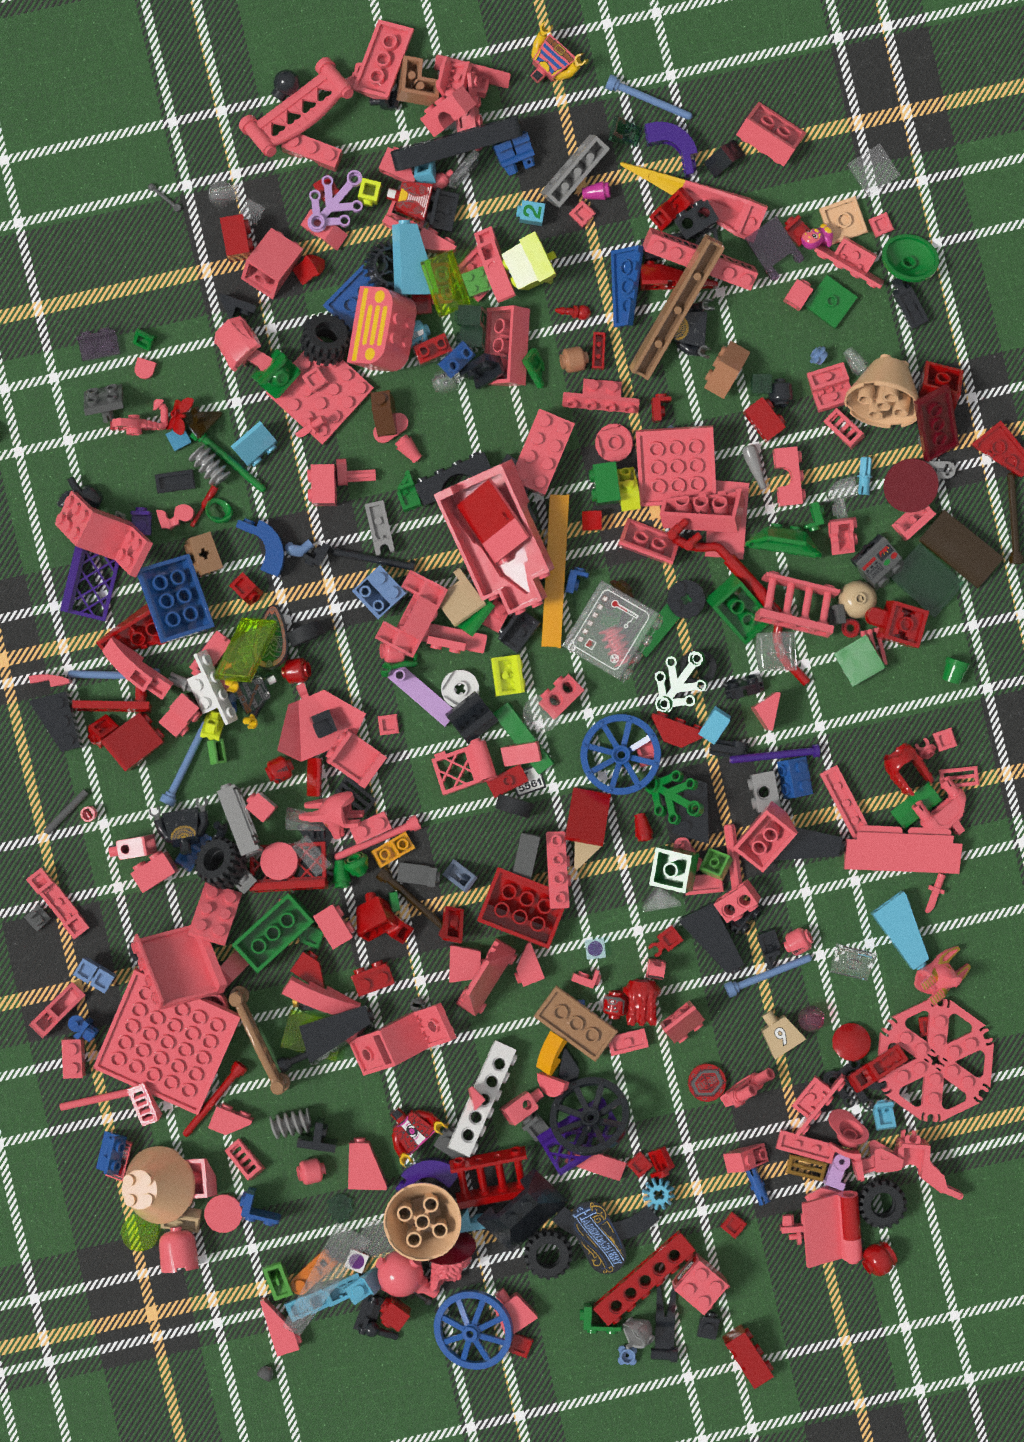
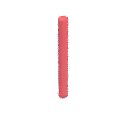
(94, 1099)

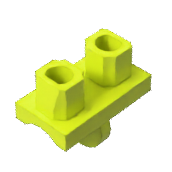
(212, 725)

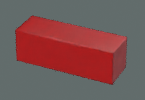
(598, 351)

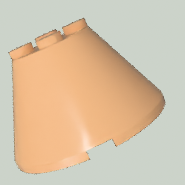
(884, 394)
(158, 1185)
(422, 1221)

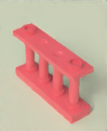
(785, 618)

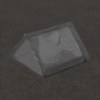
(852, 961)

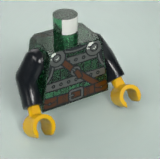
(252, 695)

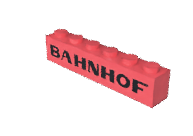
(681, 252)

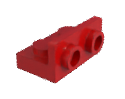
(373, 978)

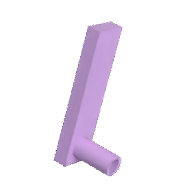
(421, 694)

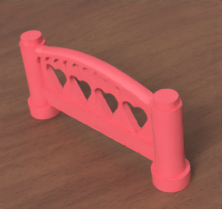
(328, 79)

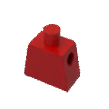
(374, 917)

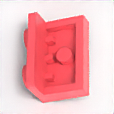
(452, 75)

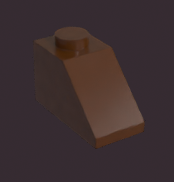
(384, 413)

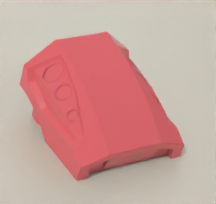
(236, 341)

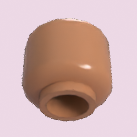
(573, 359)

